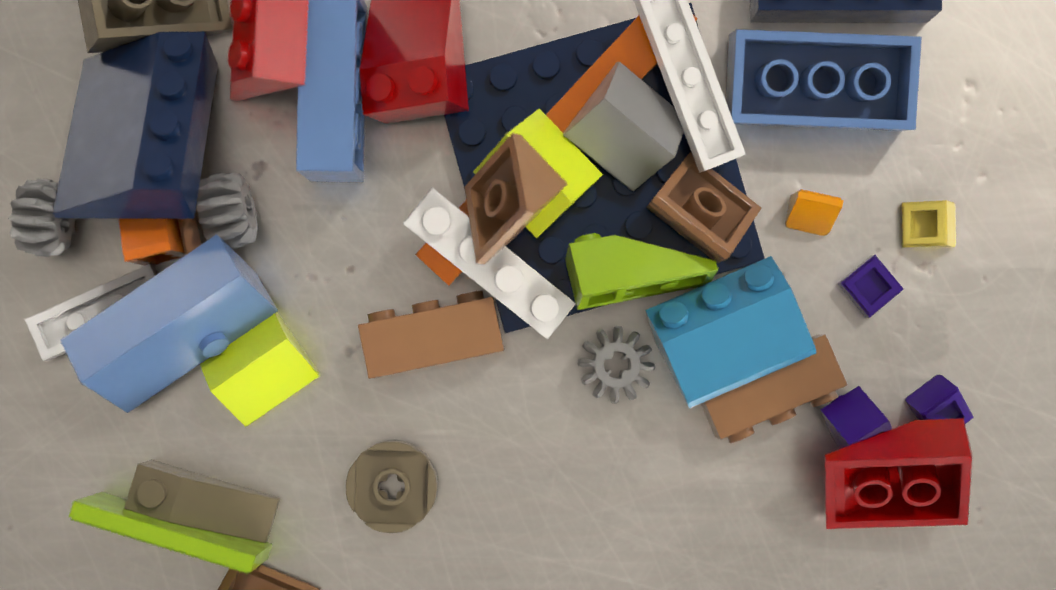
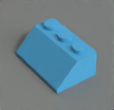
(730, 331)

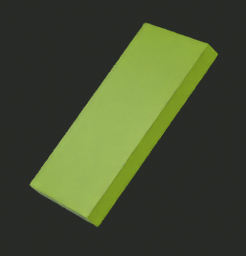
(108, 513)

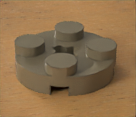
(373, 504)

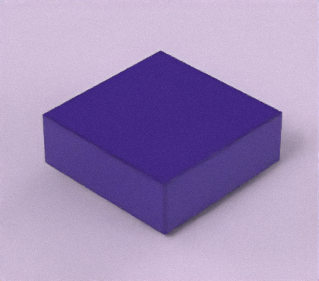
(870, 286)

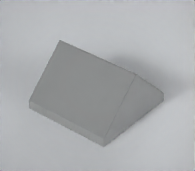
(626, 128)

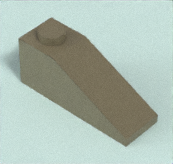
(200, 501)

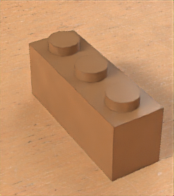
(430, 335)
(776, 394)

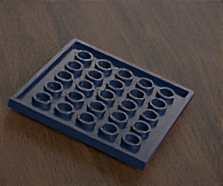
(512, 88)

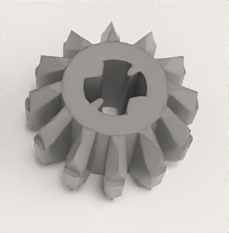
(227, 209)
(34, 224)
(625, 377)

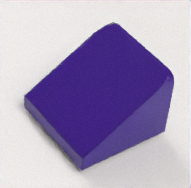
(938, 400)

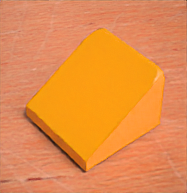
(812, 212)

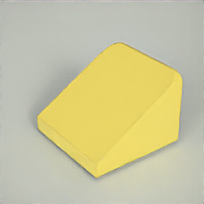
(928, 224)

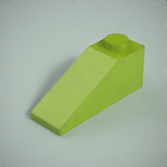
(625, 269)

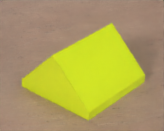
(562, 157)
(259, 370)

